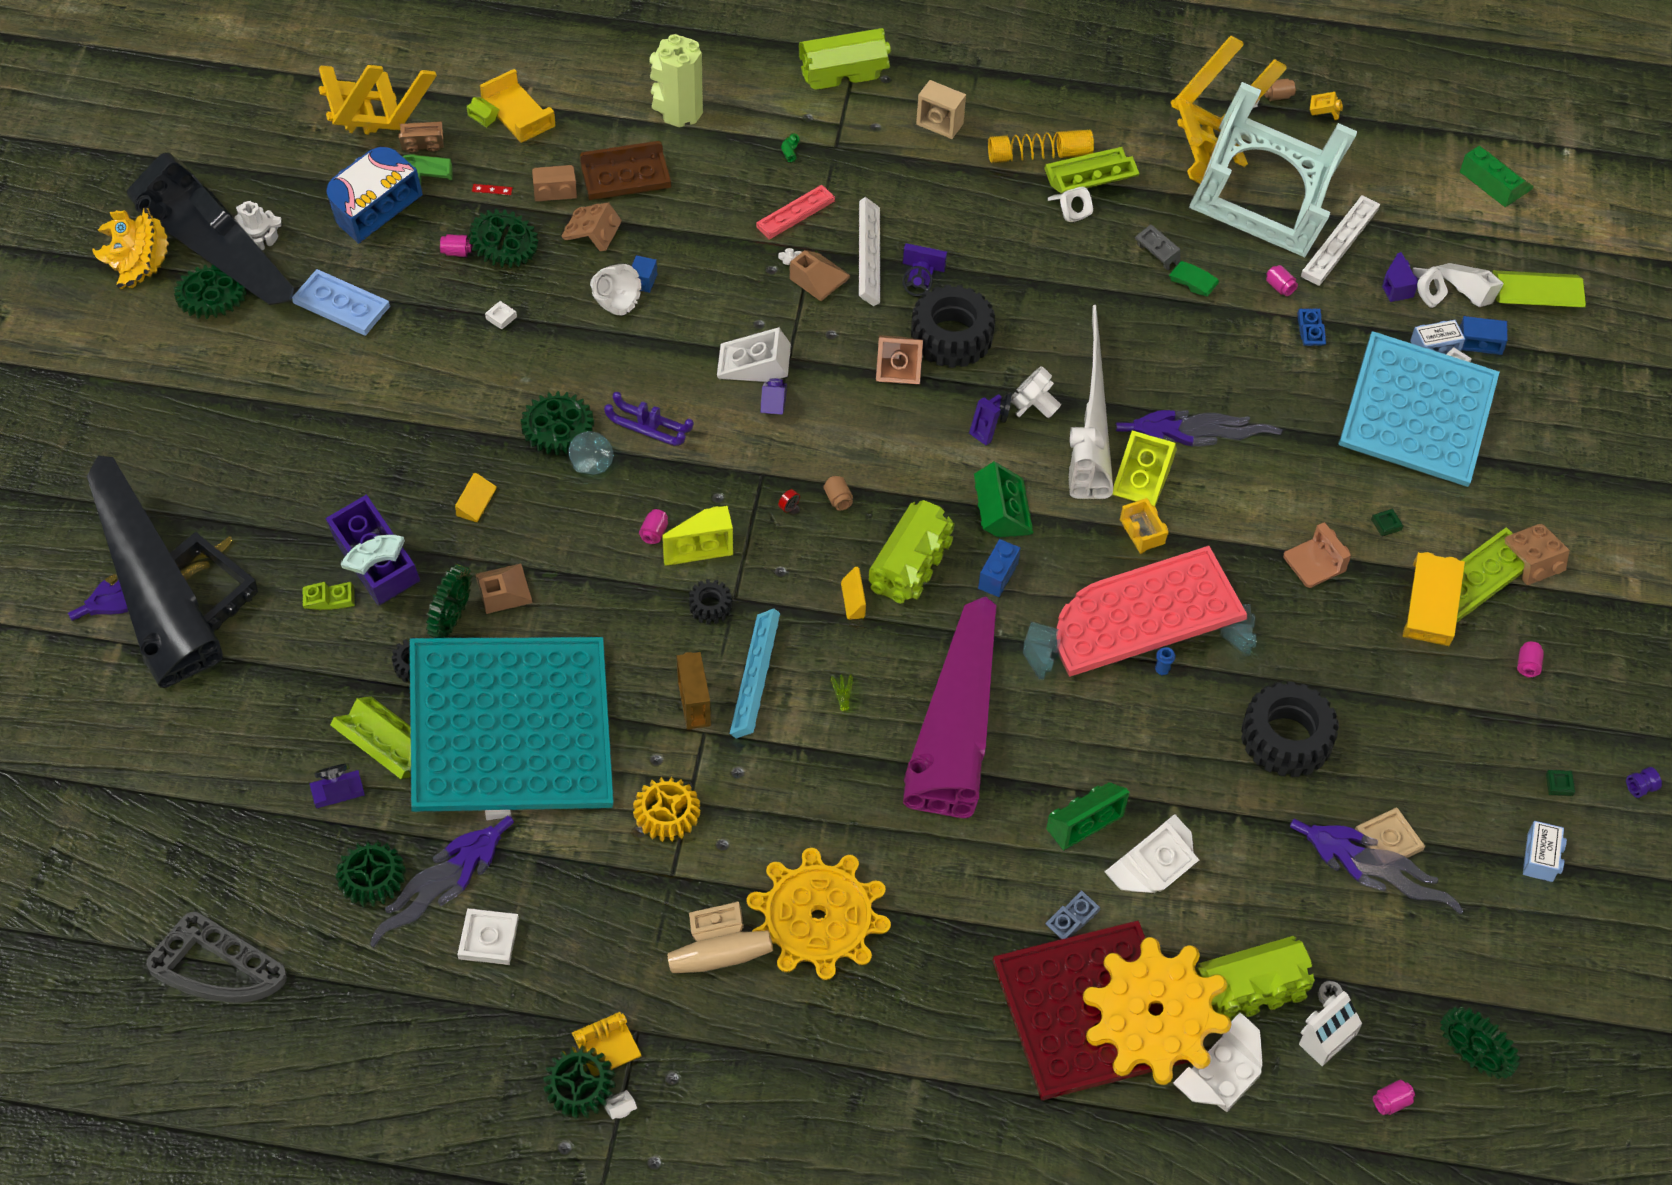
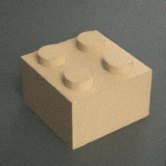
(941, 109)

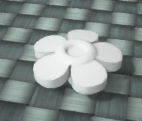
(788, 255)

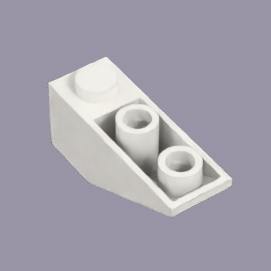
(1475, 283)

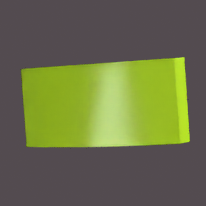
(323, 597)

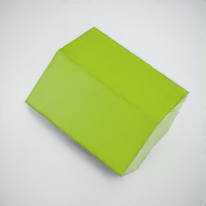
(482, 111)

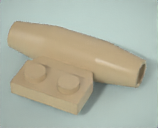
(719, 941)

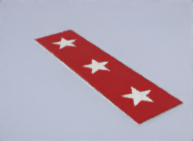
(492, 189)

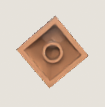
(899, 359)

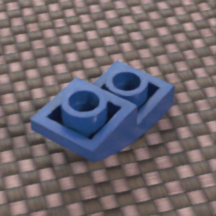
(1311, 327)

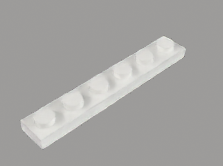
(1340, 240)
(869, 251)

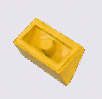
(475, 498)
(853, 594)

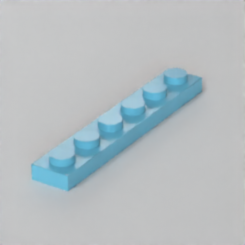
(755, 673)

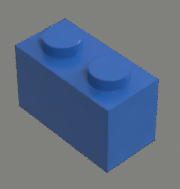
(1484, 335)
(999, 568)

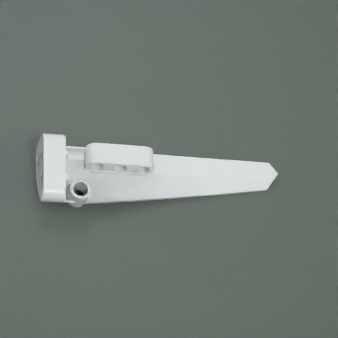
(1091, 461)

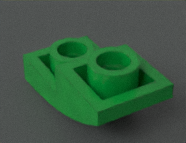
(1194, 277)

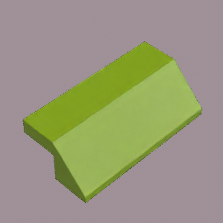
(1091, 170)
(1541, 289)
(378, 734)

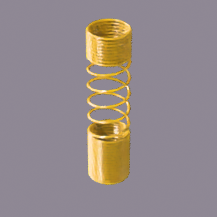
(1068, 145)

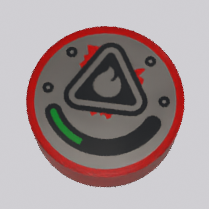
(789, 500)

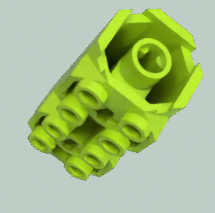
(853, 55)
(911, 551)
(1260, 976)

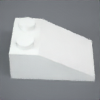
(755, 357)

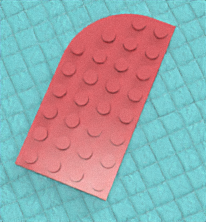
(1146, 610)

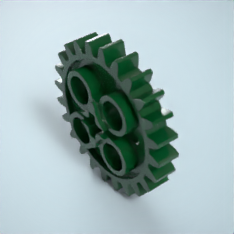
(488, 231)
(208, 292)
(555, 421)
(449, 601)
(1480, 1042)

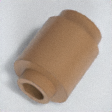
(1281, 90)
(838, 492)

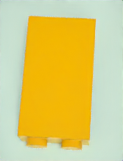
(516, 107)
(1434, 599)

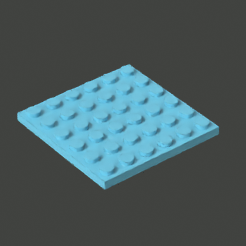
(1419, 409)

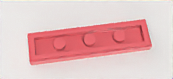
(795, 212)

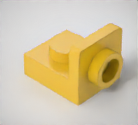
(1326, 103)

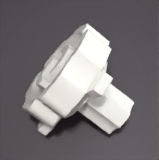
(258, 223)
(1035, 391)

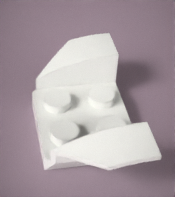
(1156, 859)
(1232, 1069)

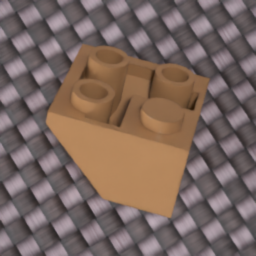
(816, 274)
(503, 588)

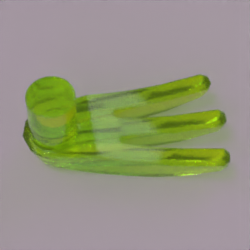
(843, 694)

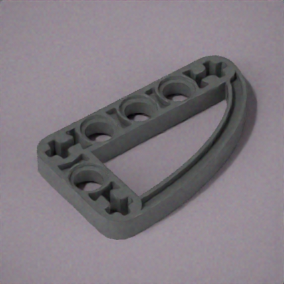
(224, 994)

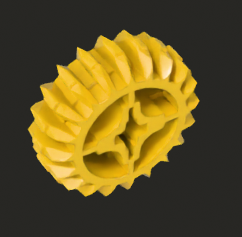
(669, 797)

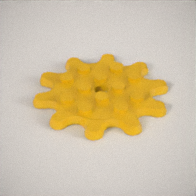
(822, 888)
(1160, 1038)

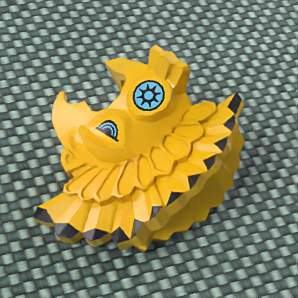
(135, 246)

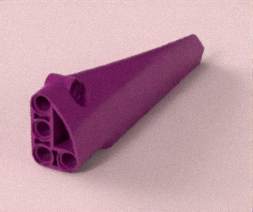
(952, 740)

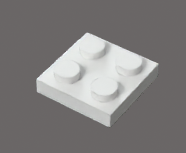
(488, 936)

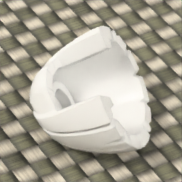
(616, 288)

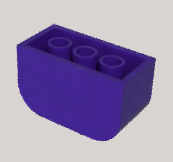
(362, 523)

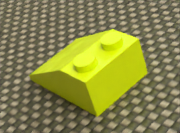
(1144, 468)
(700, 537)

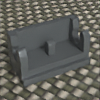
(1159, 246)

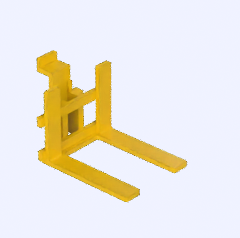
(352, 103)
(1202, 139)

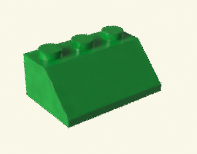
(1494, 176)
(1002, 501)
(1087, 814)

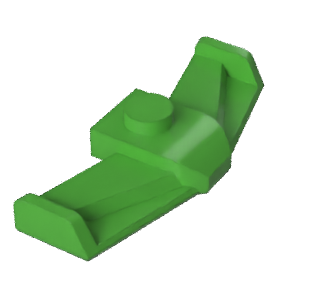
(430, 166)

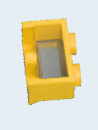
(1143, 525)

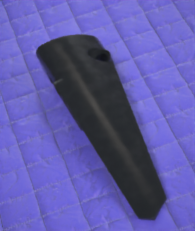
(207, 227)
(153, 587)

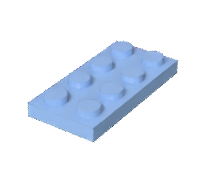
(341, 302)

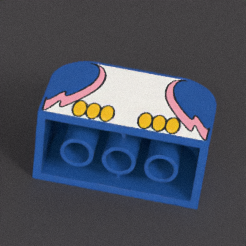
(372, 191)

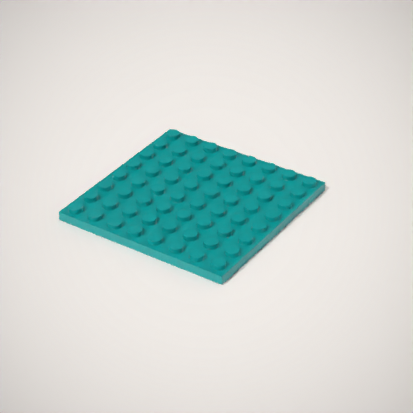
(509, 724)

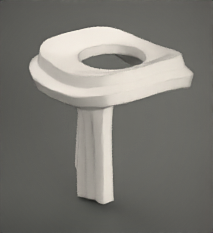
(1066, 199)
(1426, 277)

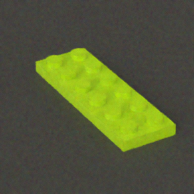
(1487, 572)

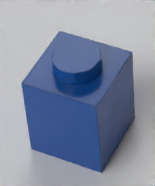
(647, 272)

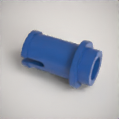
(1165, 658)

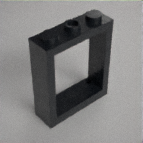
(237, 598)

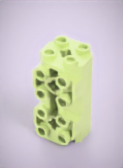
(679, 78)

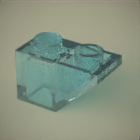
(1240, 633)
(1039, 647)

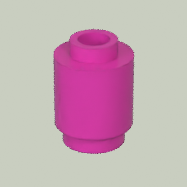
(455, 245)
(1281, 280)
(654, 526)
(1530, 659)
(1394, 1097)

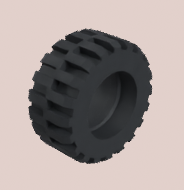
(953, 305)
(1296, 704)

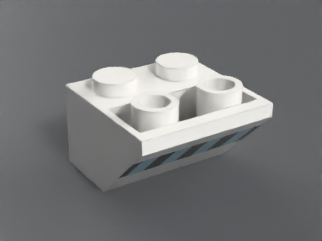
(1330, 1029)

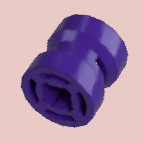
(1642, 782)

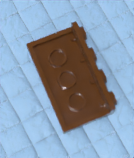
(624, 170)

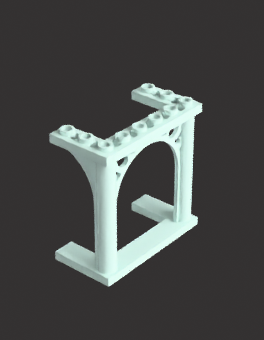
(1323, 164)

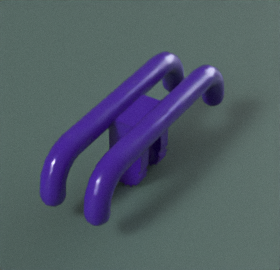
(648, 421)

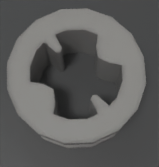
(1331, 985)

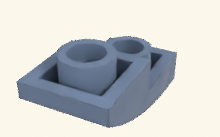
(1073, 916)

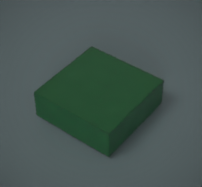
(1387, 522)
(1560, 782)

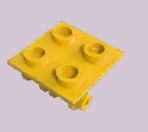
(610, 1038)

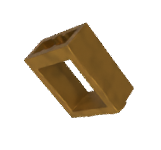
(693, 690)

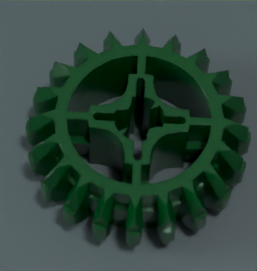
(356, 869)
(600, 1085)

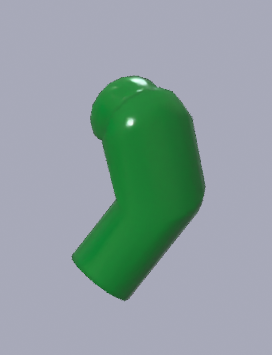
(789, 146)

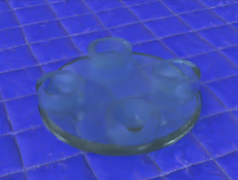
(590, 453)

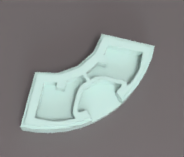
(373, 551)

